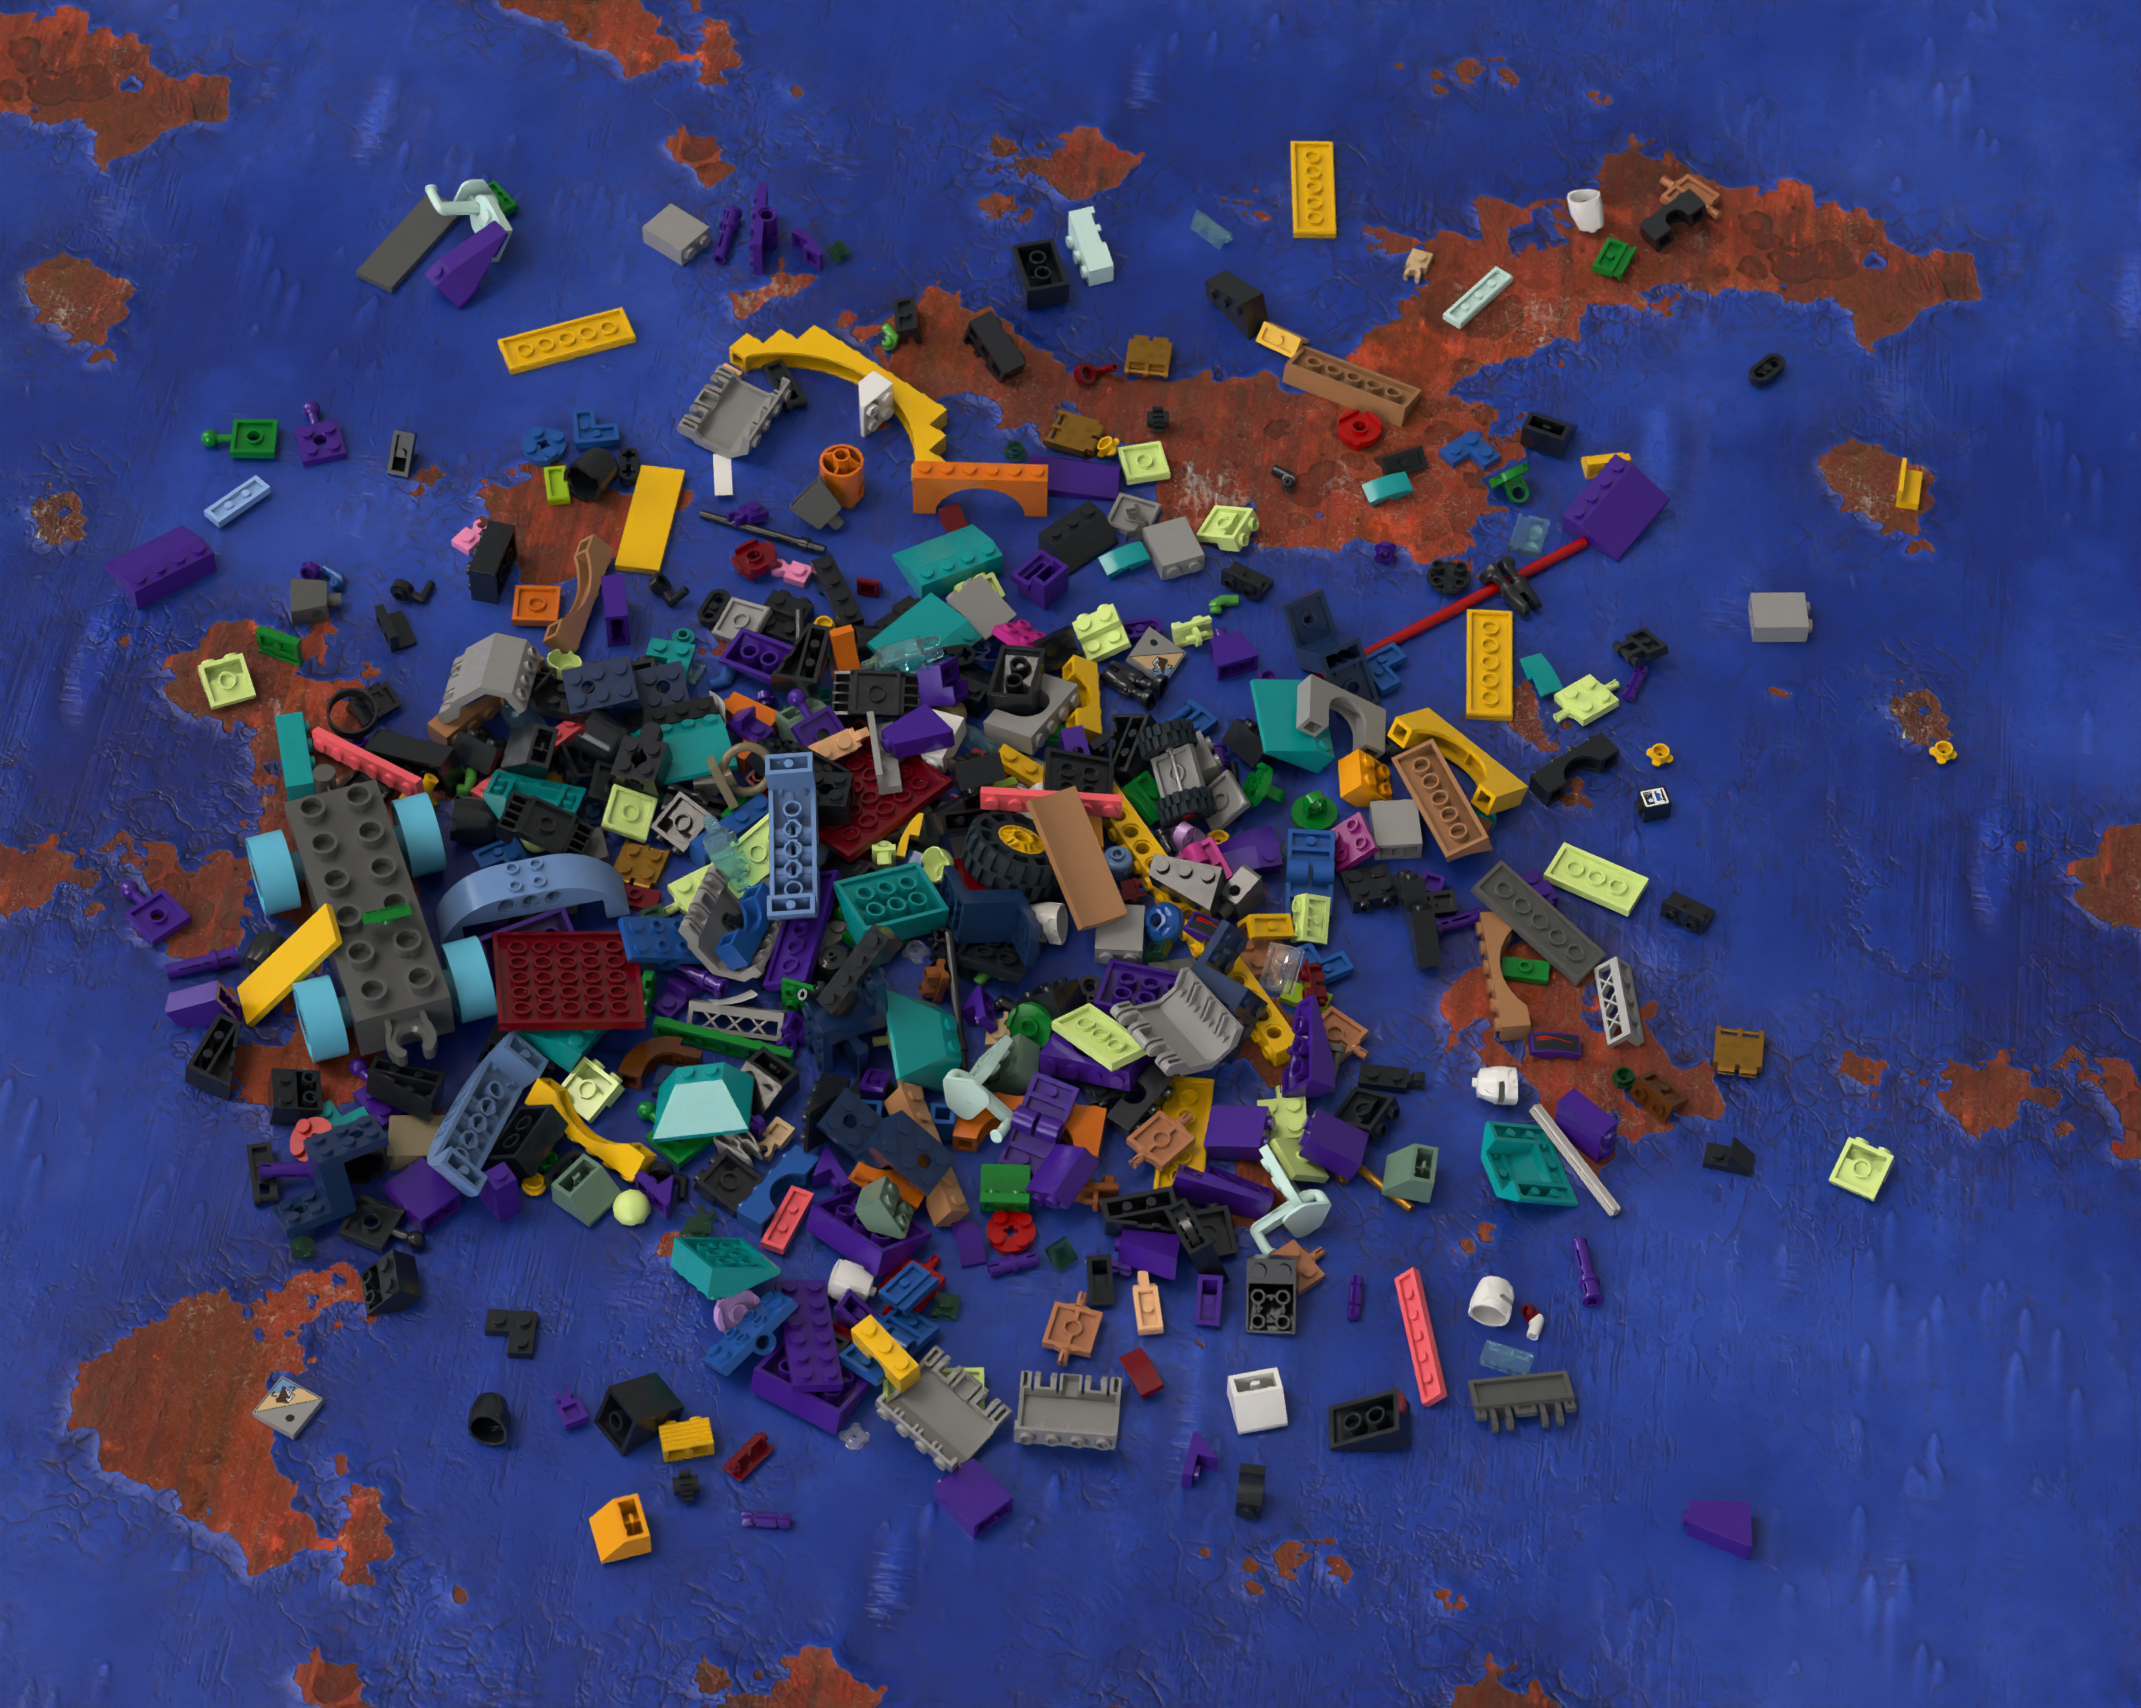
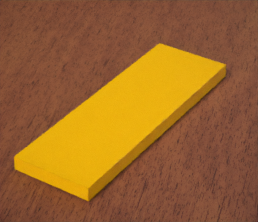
(1313, 189)
(566, 341)
(650, 520)
(1489, 665)
(289, 964)
(1195, 1097)

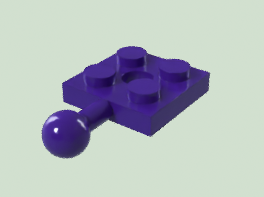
(326, 431)
(823, 720)
(157, 904)
(374, 1106)

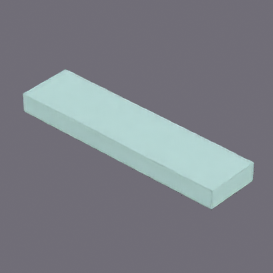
(1477, 297)

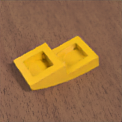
(911, 832)

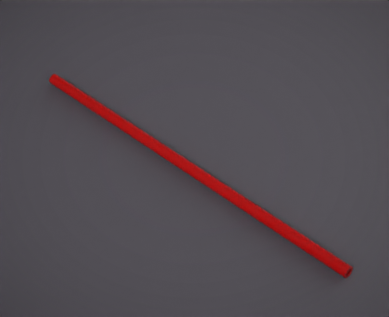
(1475, 597)

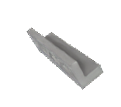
(885, 763)
(1625, 996)
(740, 1011)

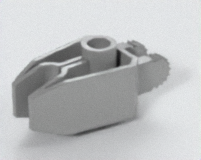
(740, 1145)

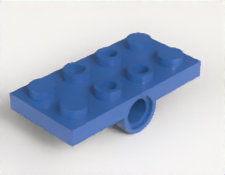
(1309, 865)
(655, 942)
(909, 1331)
(751, 1333)

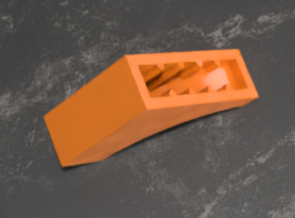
(843, 650)
(763, 713)
(864, 1175)

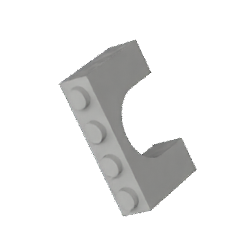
(1365, 718)
(1031, 732)

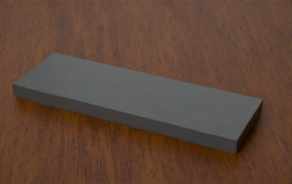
(406, 246)
(1538, 922)

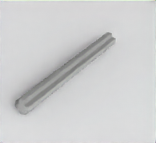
(1575, 1160)

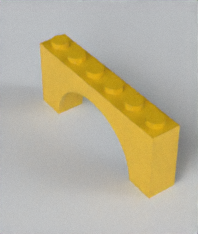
(1495, 784)

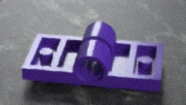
(763, 228)
(1039, 1122)

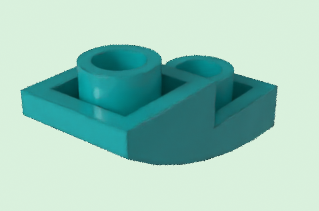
(1388, 486)
(1124, 557)
(1542, 673)

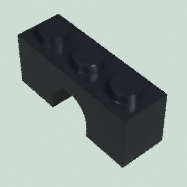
(1684, 208)
(1156, 1088)

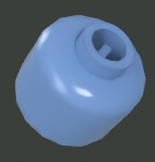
(1119, 862)

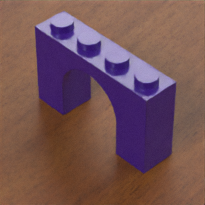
(1063, 1060)

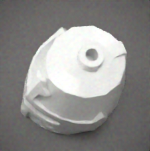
(1588, 214)
(1054, 921)
(1497, 1085)
(852, 1276)
(1492, 1301)

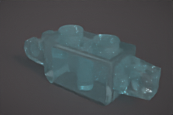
(905, 655)
(723, 853)

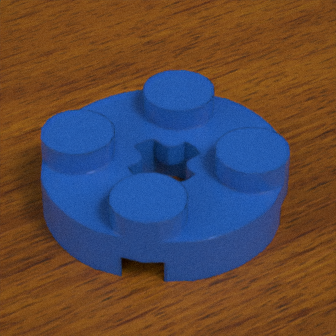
(544, 436)

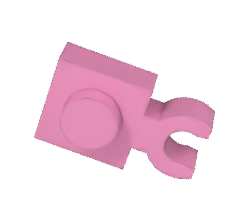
(468, 538)
(794, 574)

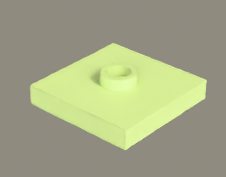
(1143, 462)
(629, 813)
(1294, 1165)

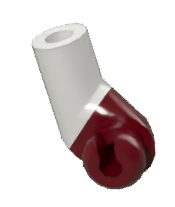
(1534, 1320)

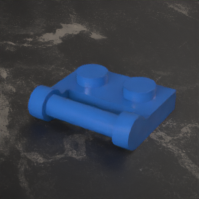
(1201, 718)

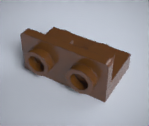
(1657, 1095)

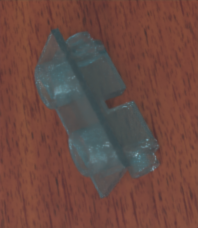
(1210, 230)
(977, 739)

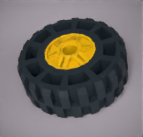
(1007, 853)

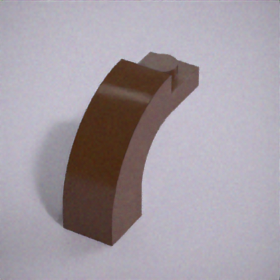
(645, 1058)

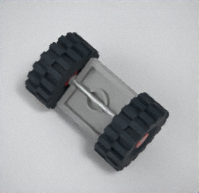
(1177, 772)

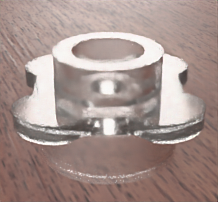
(915, 946)
(857, 1442)

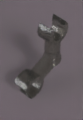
(1140, 520)

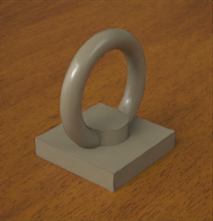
(725, 778)

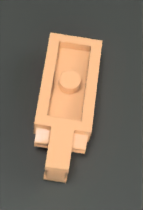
(841, 743)
(1147, 1306)

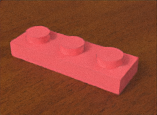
(787, 1220)

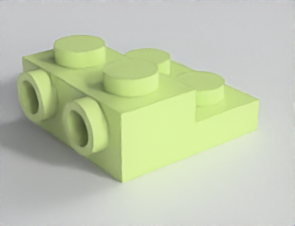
(1228, 527)
(1101, 633)
(226, 680)
(592, 1088)
(1862, 1168)

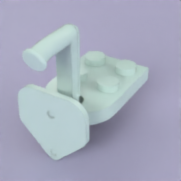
(476, 200)
(969, 1097)
(1297, 1214)

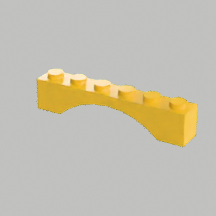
(624, 1157)

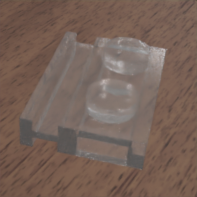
(1281, 968)

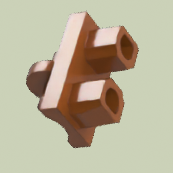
(935, 982)
(1095, 1191)

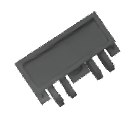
(1523, 1395)

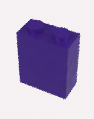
(615, 610)
(1586, 1125)
(1238, 1132)
(1332, 1144)
(1061, 1176)
(422, 1195)
(973, 1498)

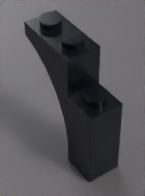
(1418, 917)

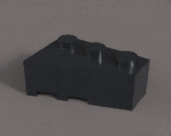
(804, 663)
(407, 1087)
(1138, 1211)

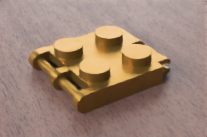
(1148, 356)
(1075, 434)
(641, 864)
(1738, 1052)

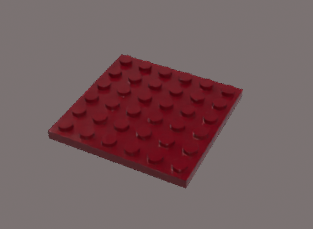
(877, 814)
(566, 981)

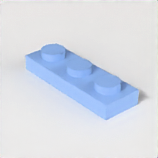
(237, 501)

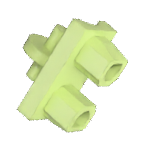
(1192, 632)
(884, 854)

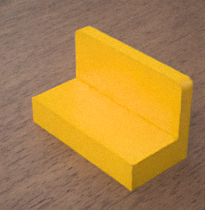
(1280, 339)
(1593, 464)
(1908, 488)
(1268, 926)

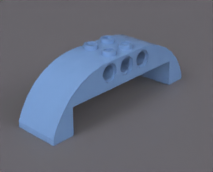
(793, 837)
(529, 888)
(482, 1112)

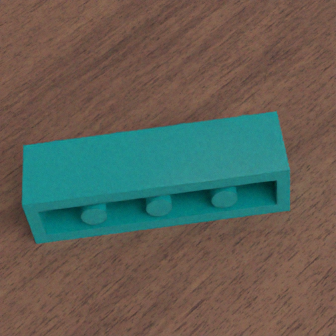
(295, 755)

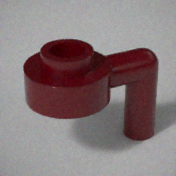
(1090, 373)

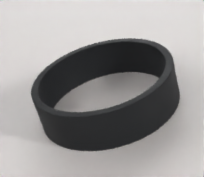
(348, 692)

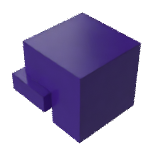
(1042, 579)
(941, 684)

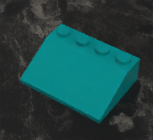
(948, 561)
(929, 619)
(1276, 716)
(691, 745)
(892, 898)
(563, 1046)
(721, 1265)

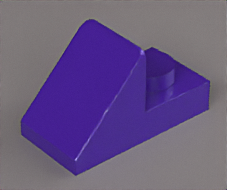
(748, 727)
(676, 998)
(980, 1010)
(874, 1084)
(830, 1172)
(660, 1194)
(969, 1243)
(1208, 1299)
(852, 1309)
(1198, 1457)

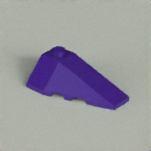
(462, 268)
(1255, 848)
(1311, 1061)

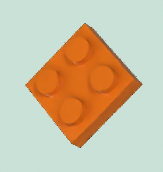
(536, 605)

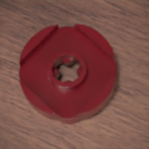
(751, 568)

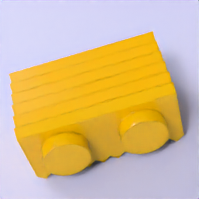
(686, 1439)

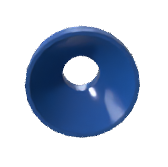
(1171, 923)

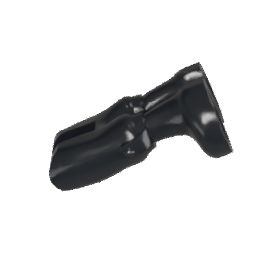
(1519, 593)
(1127, 679)
(710, 803)

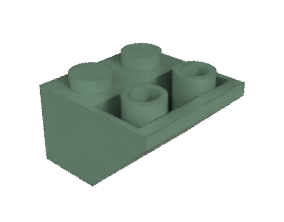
(792, 716)
(1017, 1068)
(1411, 1173)
(585, 1190)
(884, 1209)

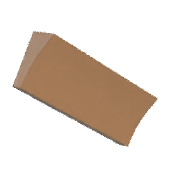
(1350, 385)
(1441, 801)
(1077, 859)

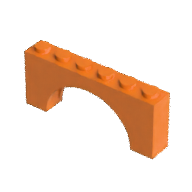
(1020, 481)
(1083, 1129)

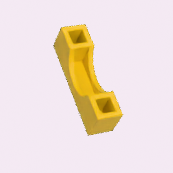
(1086, 675)

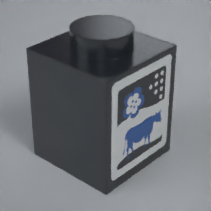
(1653, 804)

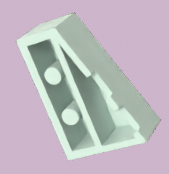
(1088, 247)

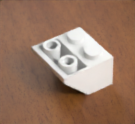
(874, 402)
(1257, 1400)

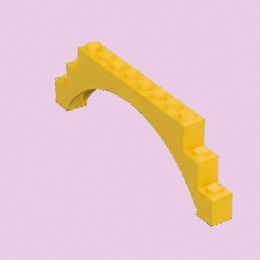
(826, 354)

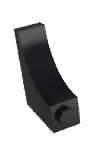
(1195, 1240)

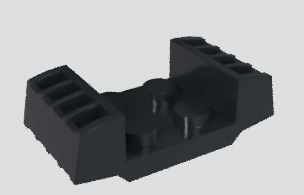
(884, 692)
(550, 698)
(543, 825)

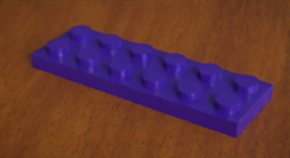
(801, 940)
(810, 1338)

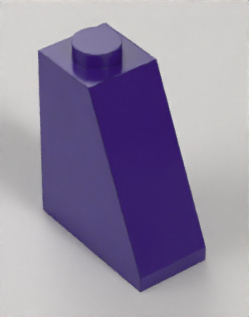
(917, 734)
(201, 1004)
(501, 1192)
(1149, 1251)
(1720, 1525)

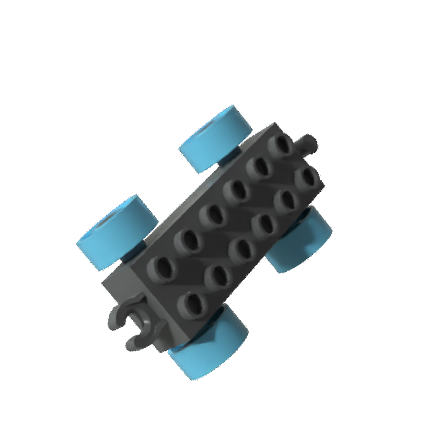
(383, 972)

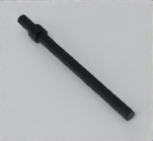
(802, 543)
(955, 995)

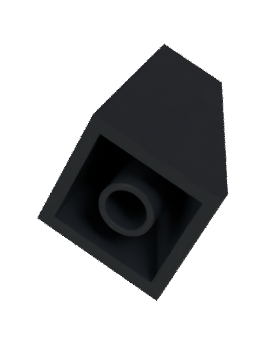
(635, 1410)

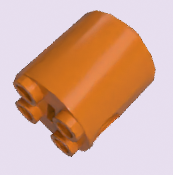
(843, 472)

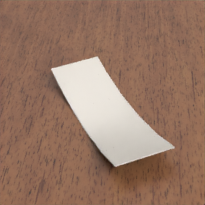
(722, 475)
(719, 704)

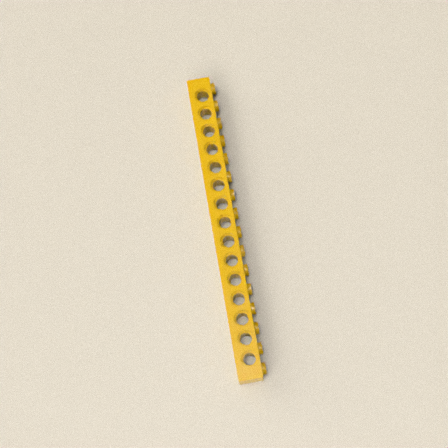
(1130, 831)

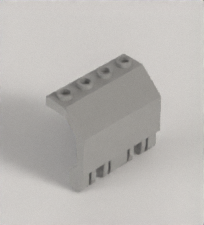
(732, 414)
(493, 666)
(704, 927)
(1184, 1028)
(944, 1414)
(1068, 1415)

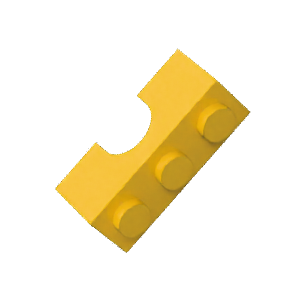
(895, 1361)

